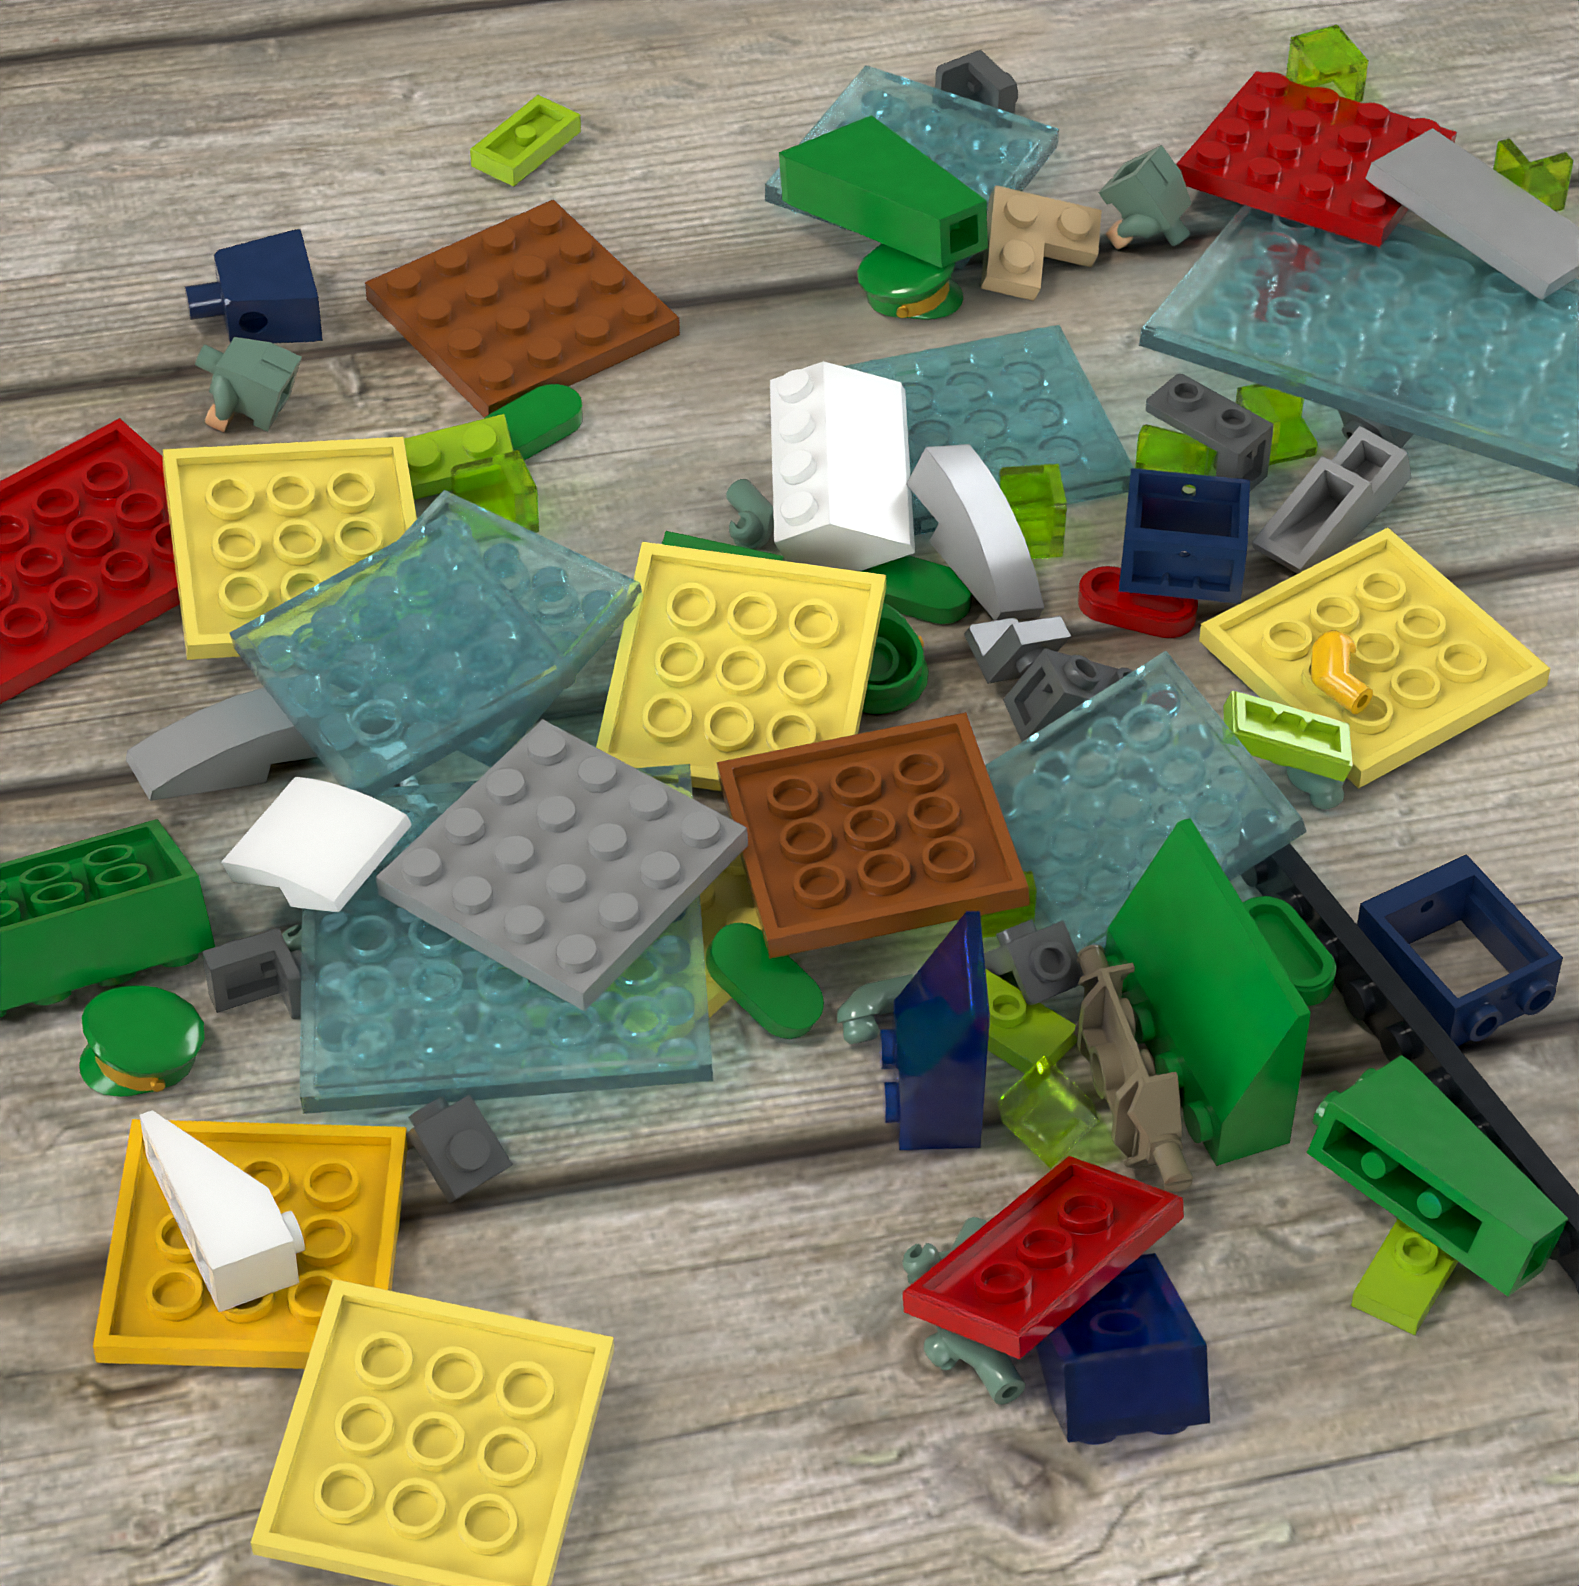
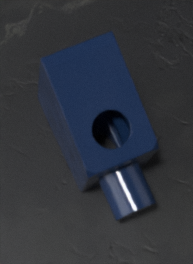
(262, 291)

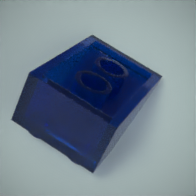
(940, 1046)
(1127, 1361)

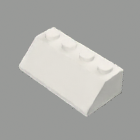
(840, 468)

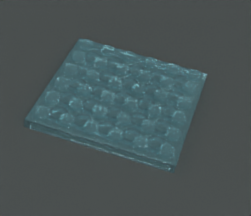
(419, 1016)

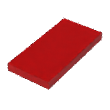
(1043, 1256)

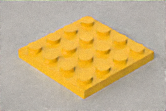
(347, 1202)

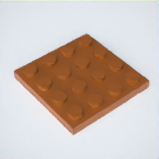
(521, 308)
(871, 835)

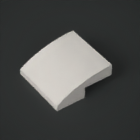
(317, 843)

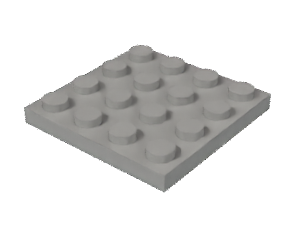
(562, 863)

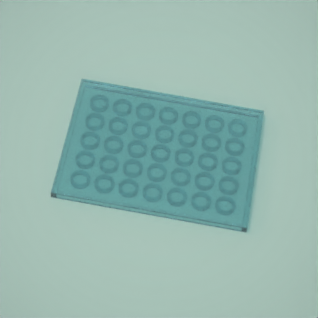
(1386, 334)

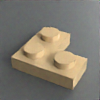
(1026, 230)

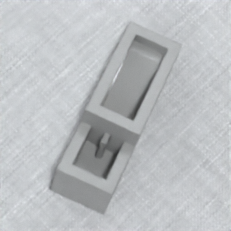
(1335, 502)
(977, 531)
(218, 748)

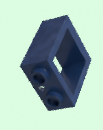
(1204, 523)
(1465, 894)

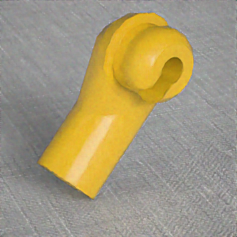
(1331, 671)

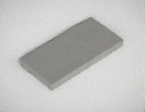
(1481, 211)

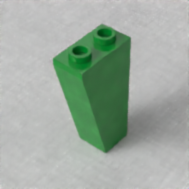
(885, 191)
(1437, 1173)

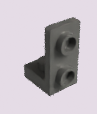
(1231, 430)
(1054, 688)

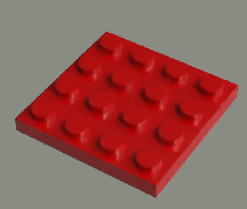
(1303, 156)

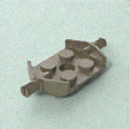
(1142, 1103)

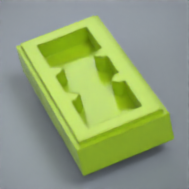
(1290, 735)
(1024, 1031)
(1403, 1279)

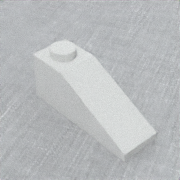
(224, 1217)

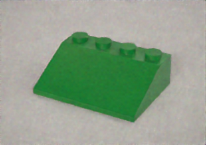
(97, 914)
(1211, 1000)

